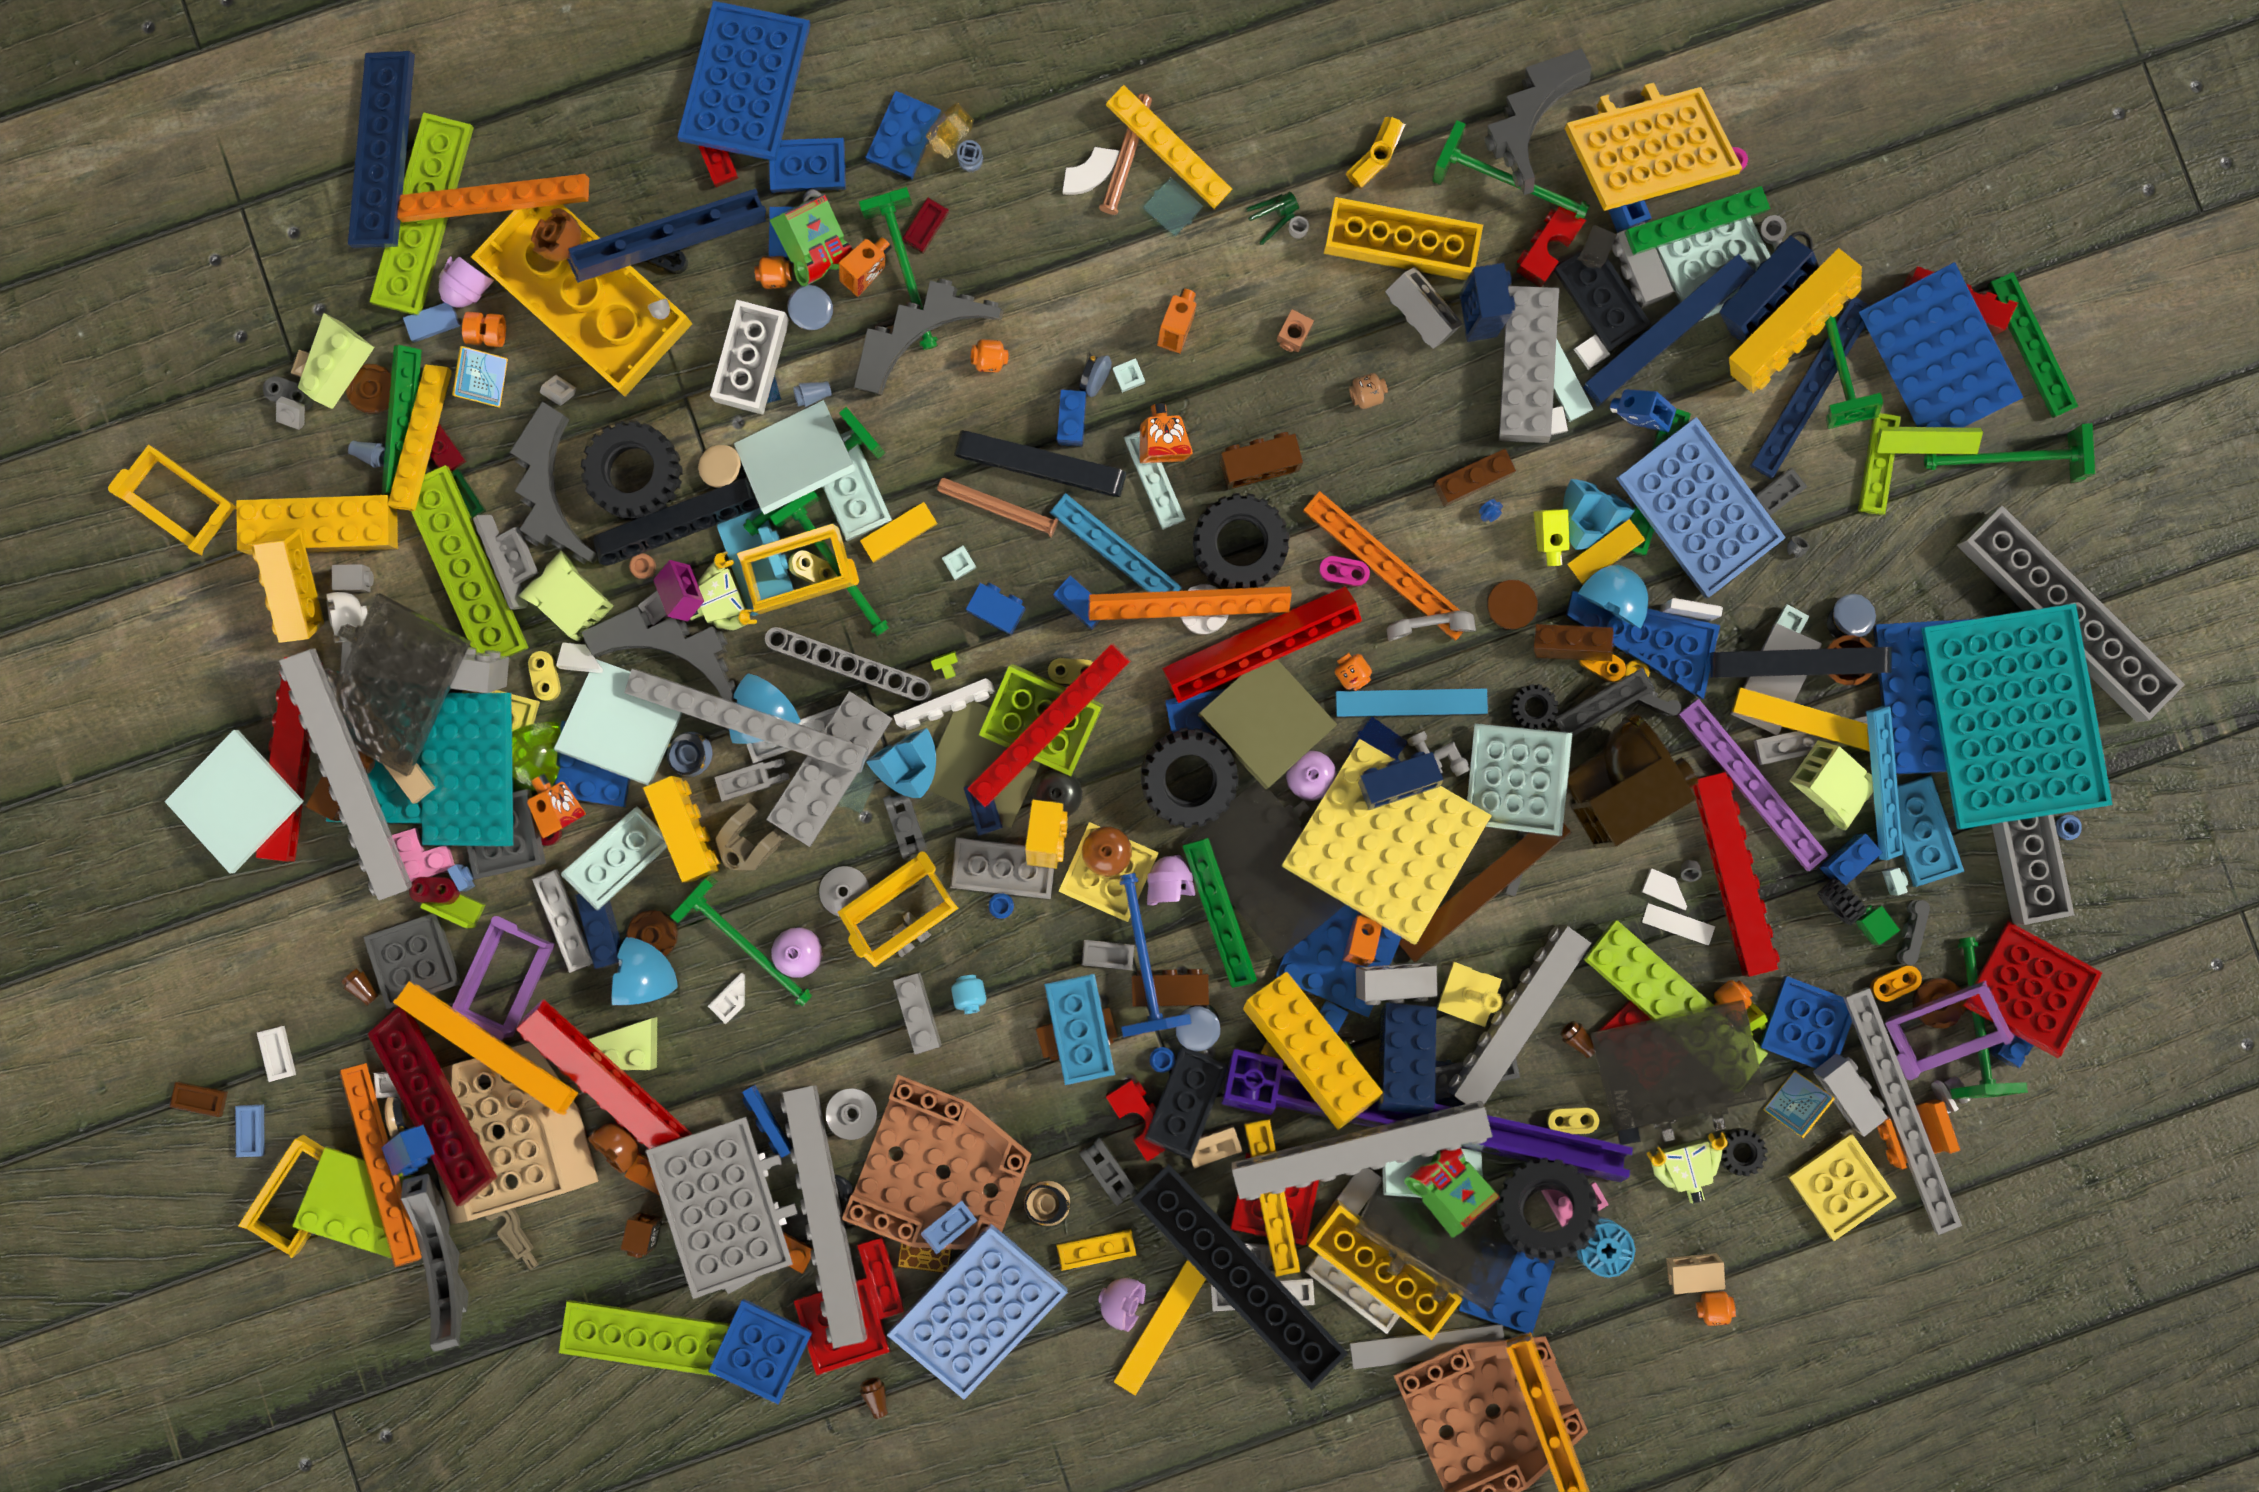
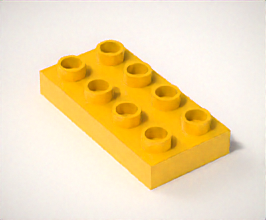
(597, 318)

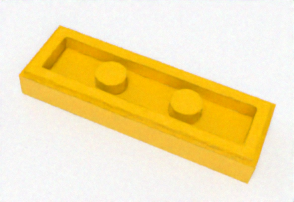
(898, 532)
(1606, 551)
(1096, 1249)

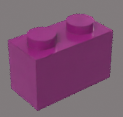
(678, 590)

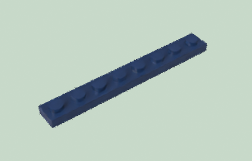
(1808, 393)

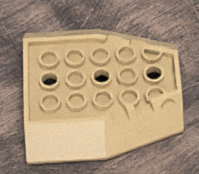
(538, 1146)

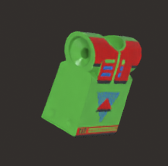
(811, 239)
(1452, 1190)

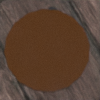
(370, 389)
(1512, 604)
(655, 929)
(1935, 989)

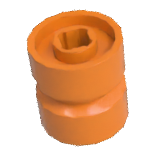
(482, 329)

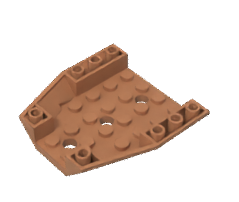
(935, 1130)
(1483, 1450)

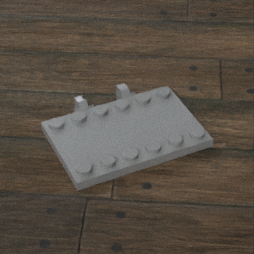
(721, 1206)

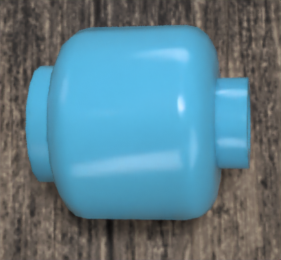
(968, 994)

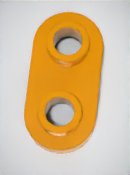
(1601, 668)
(1894, 983)

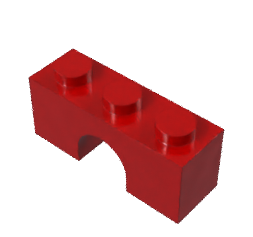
(1538, 263)
(1130, 1099)

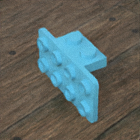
(769, 572)

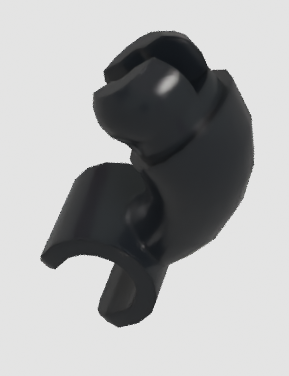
(844, 1187)

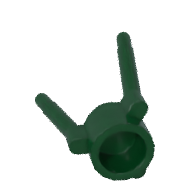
(1282, 204)

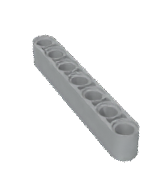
(838, 656)

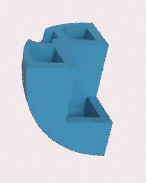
(1592, 513)
(1619, 592)
(765, 697)
(908, 764)
(642, 974)

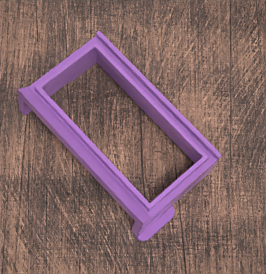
(478, 970)
(1908, 1062)

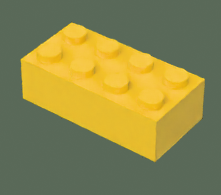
(288, 585)
(682, 828)

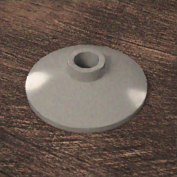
(841, 877)
(842, 1123)

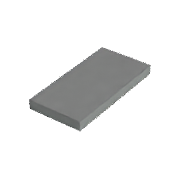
(1779, 686)
(998, 869)

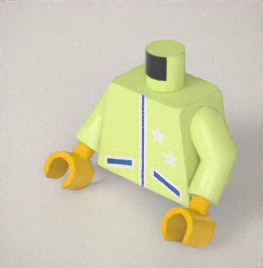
(722, 597)
(1689, 1165)

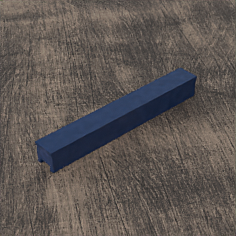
(666, 235)
(1668, 330)

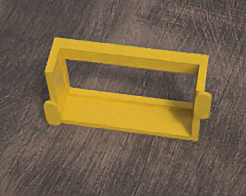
(128, 480)
(847, 569)
(882, 894)
(251, 1220)

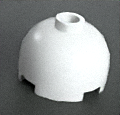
(343, 610)

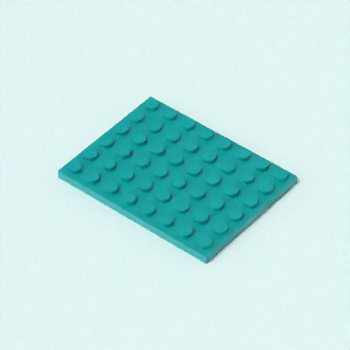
(2016, 716)

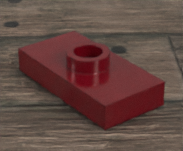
(445, 451)

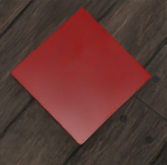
(2035, 988)

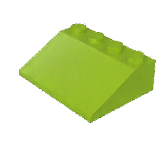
(1021, 701)
(343, 1204)

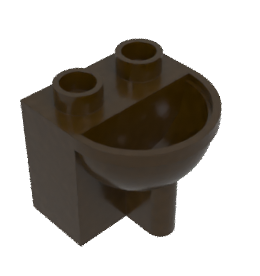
(1629, 784)

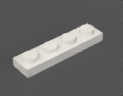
(952, 701)

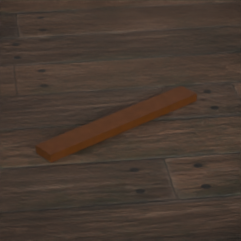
(1482, 890)

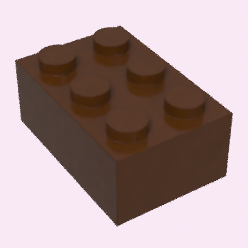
(1261, 460)

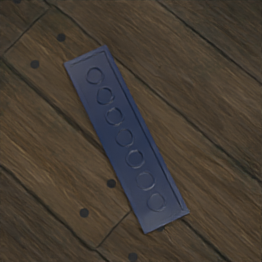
(381, 149)

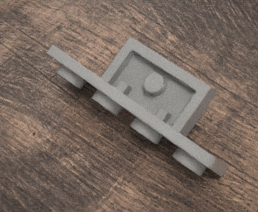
(508, 557)

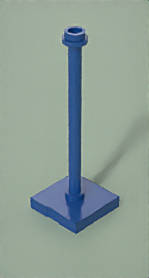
(1155, 1020)

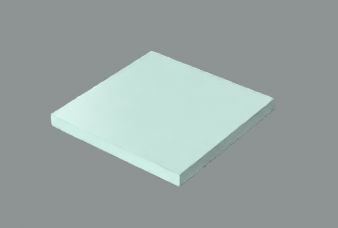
(1701, 256)
(794, 457)
(617, 728)
(1520, 777)
(234, 801)

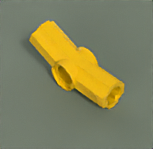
(1385, 142)

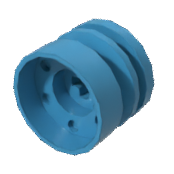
(1617, 1258)

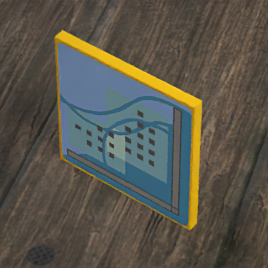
(479, 376)
(1799, 1104)

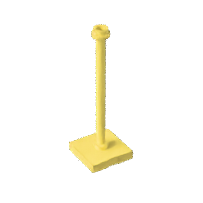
(1470, 994)

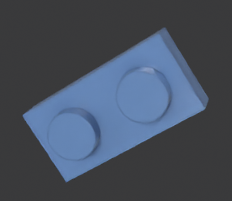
(949, 1227)

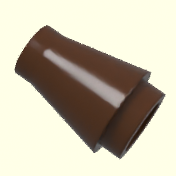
(359, 986)
(1577, 1038)
(874, 1395)

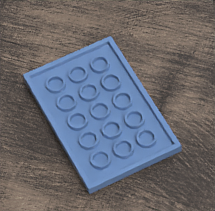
(1700, 507)
(977, 1311)

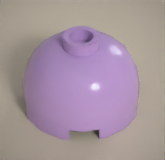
(1308, 786)
(800, 963)
(1121, 1302)

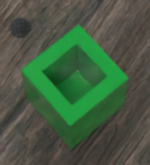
(1877, 925)

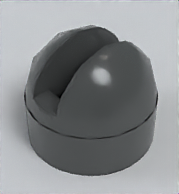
(1797, 546)
(1695, 872)

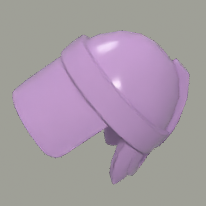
(462, 283)
(1166, 880)

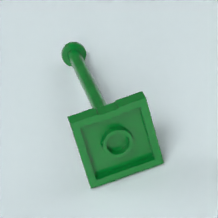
(1452, 154)
(886, 206)
(1853, 409)
(858, 436)
(2079, 452)
(797, 511)
(698, 902)
(1988, 1087)

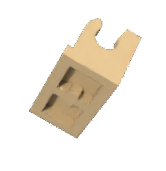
(1216, 1146)
(1696, 1273)

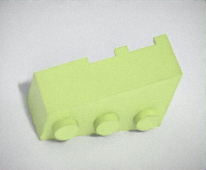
(333, 361)
(631, 1046)

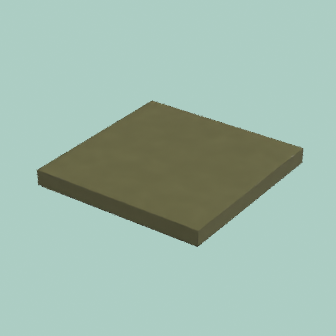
(1267, 721)
(966, 755)

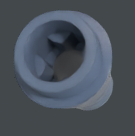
(811, 392)
(368, 452)

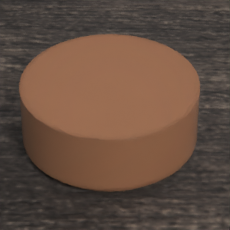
(642, 566)

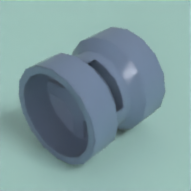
(971, 161)

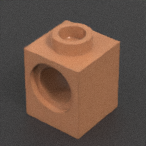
(1297, 321)

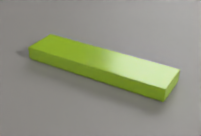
(1928, 440)
(1877, 470)

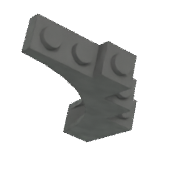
(1542, 88)
(941, 307)
(538, 450)
(633, 631)
(440, 1258)

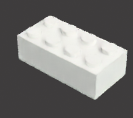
(749, 357)

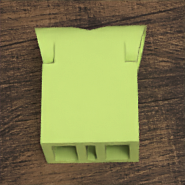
(567, 597)
(1834, 782)

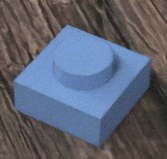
(462, 877)

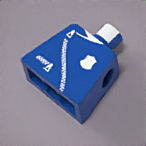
(1644, 409)

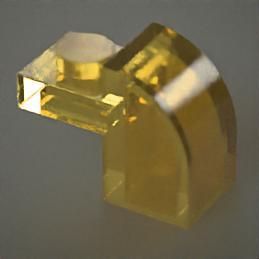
(949, 129)

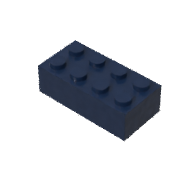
(1768, 288)
(1486, 302)
(1407, 1058)

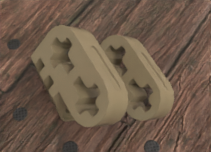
(737, 851)

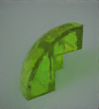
(535, 752)

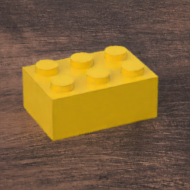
(1046, 834)

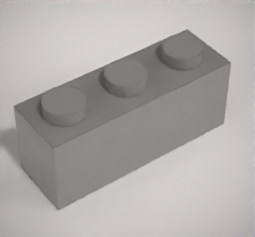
(1643, 271)
(1423, 307)
(1396, 982)
(917, 1013)
(1851, 1094)

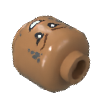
(1368, 390)

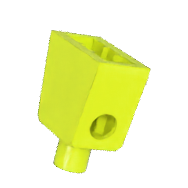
(1552, 523)

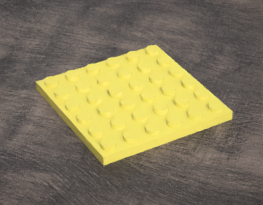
(1390, 858)

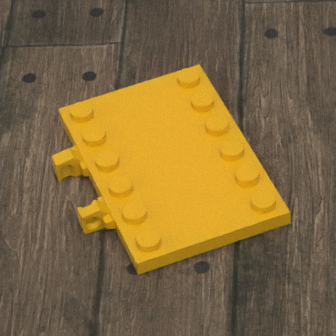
(1652, 146)

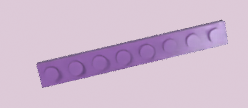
(1753, 785)

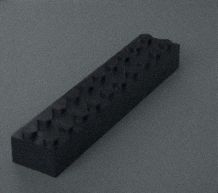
(1239, 1276)

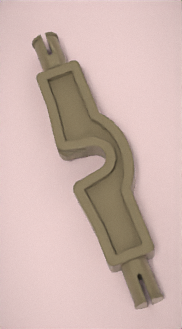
(514, 1237)

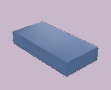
(431, 322)
(249, 1130)

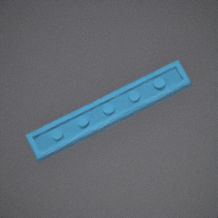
(1112, 546)
(1411, 702)
(1884, 782)

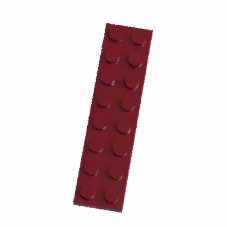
(432, 1104)

